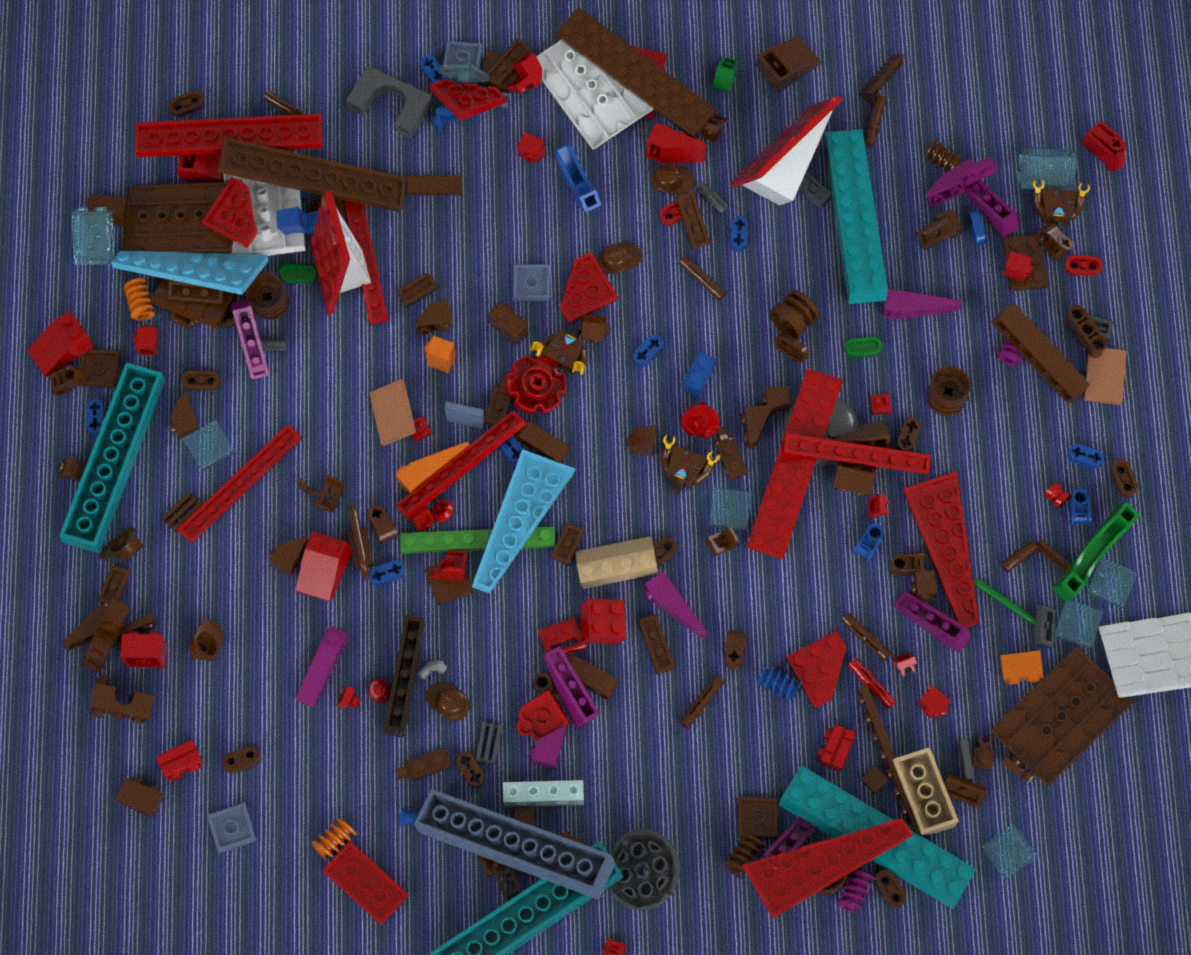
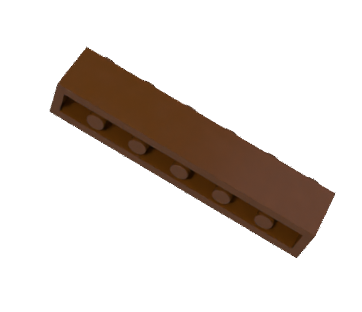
(1040, 352)

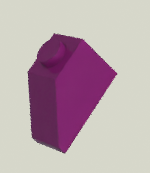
(548, 749)

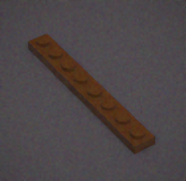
(886, 753)

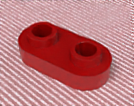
(671, 210)
(1082, 265)

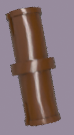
(1019, 556)

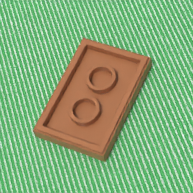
(1106, 377)
(392, 412)

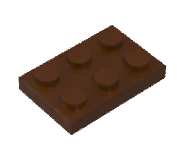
(1029, 246)

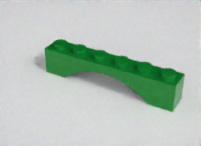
(1108, 533)

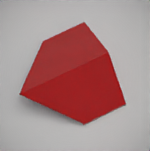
(452, 566)

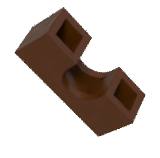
(103, 702)

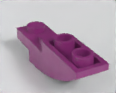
(953, 181)

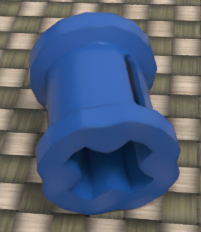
(408, 817)

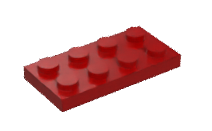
(365, 883)

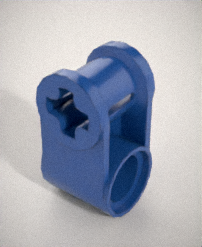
(1079, 511)
(867, 544)

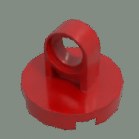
(700, 420)

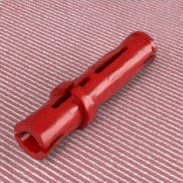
(874, 686)

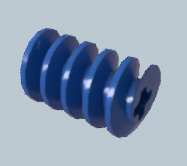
(779, 683)

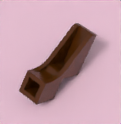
(756, 417)
(105, 635)

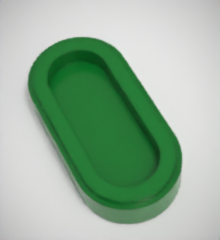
(297, 273)
(863, 347)

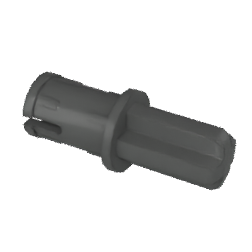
(711, 197)
(273, 345)

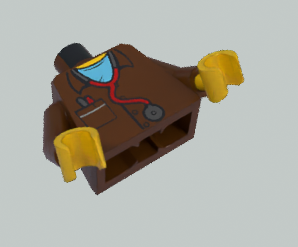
(1058, 205)
(564, 350)
(684, 466)

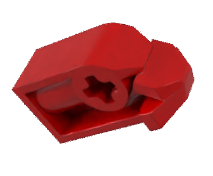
(1106, 146)

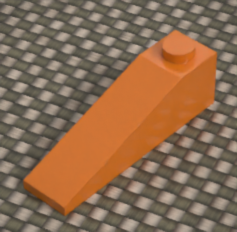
(420, 470)

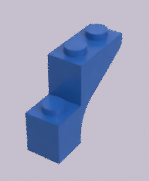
(575, 178)
(296, 221)

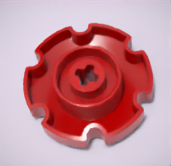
(523, 387)

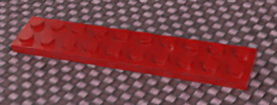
(207, 135)
(793, 472)

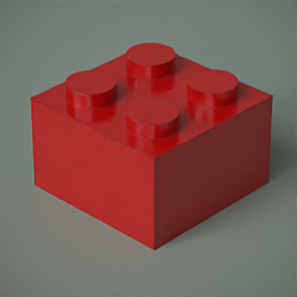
(602, 621)
(143, 650)

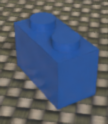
(698, 374)

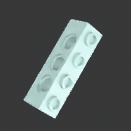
(543, 793)

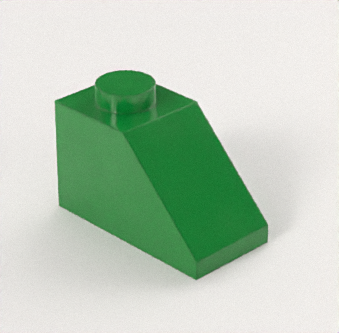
(725, 74)

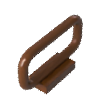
(360, 544)

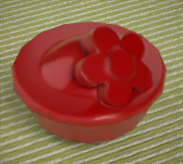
(442, 510)
(379, 690)

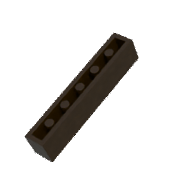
(404, 676)

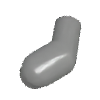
(436, 665)

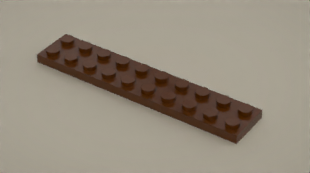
(636, 72)
(311, 174)

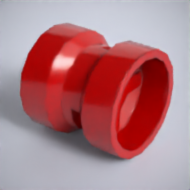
(1057, 495)

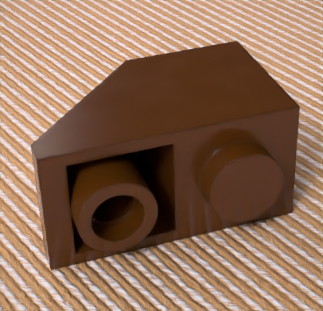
(435, 317)

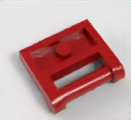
(561, 633)

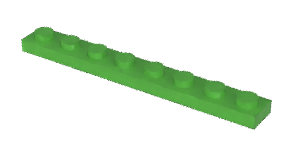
(466, 540)

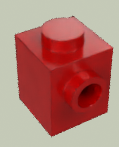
(531, 148)
(1018, 266)
(146, 340)
(934, 703)

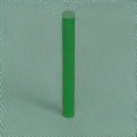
(1004, 601)

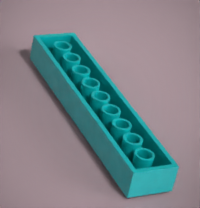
(855, 216)
(112, 458)
(841, 813)
(520, 918)

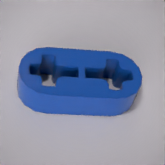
(430, 73)
(976, 227)
(735, 233)
(650, 353)
(90, 417)
(508, 451)
(1086, 455)
(388, 577)

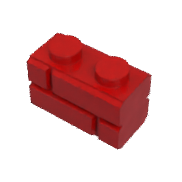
(837, 747)
(179, 760)

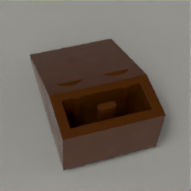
(786, 62)

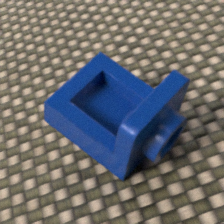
(443, 115)

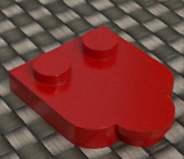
(541, 716)

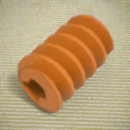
(138, 299)
(333, 838)

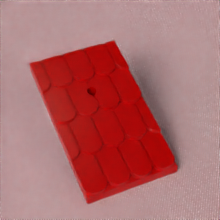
(784, 162)
(336, 254)

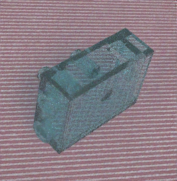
(1053, 166)
(92, 236)

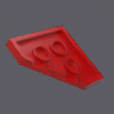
(466, 98)
(233, 214)
(586, 289)
(819, 667)

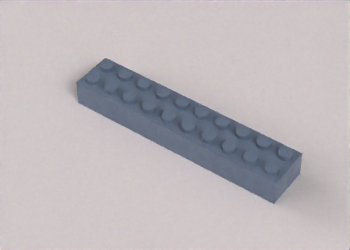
(515, 844)

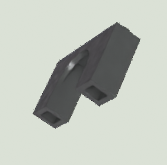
(375, 82)

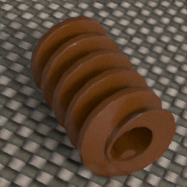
(942, 156)
(743, 854)

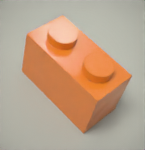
(440, 354)
(1022, 667)

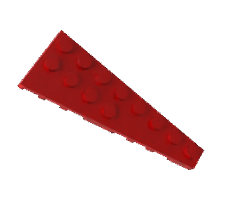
(941, 525)
(800, 873)

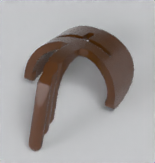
(335, 493)

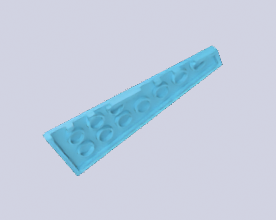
(210, 270)
(528, 498)

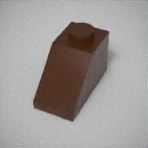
(183, 418)
(642, 440)
(288, 555)

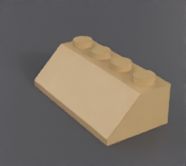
(616, 562)
(925, 792)

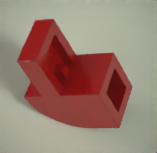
(529, 73)

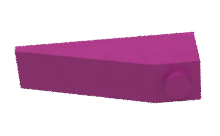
(992, 207)
(910, 305)
(250, 339)
(669, 600)
(933, 621)
(322, 666)
(570, 689)
(792, 838)

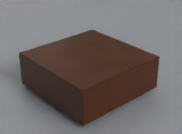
(874, 780)

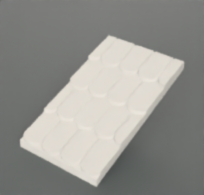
(588, 95)
(266, 202)
(1149, 654)

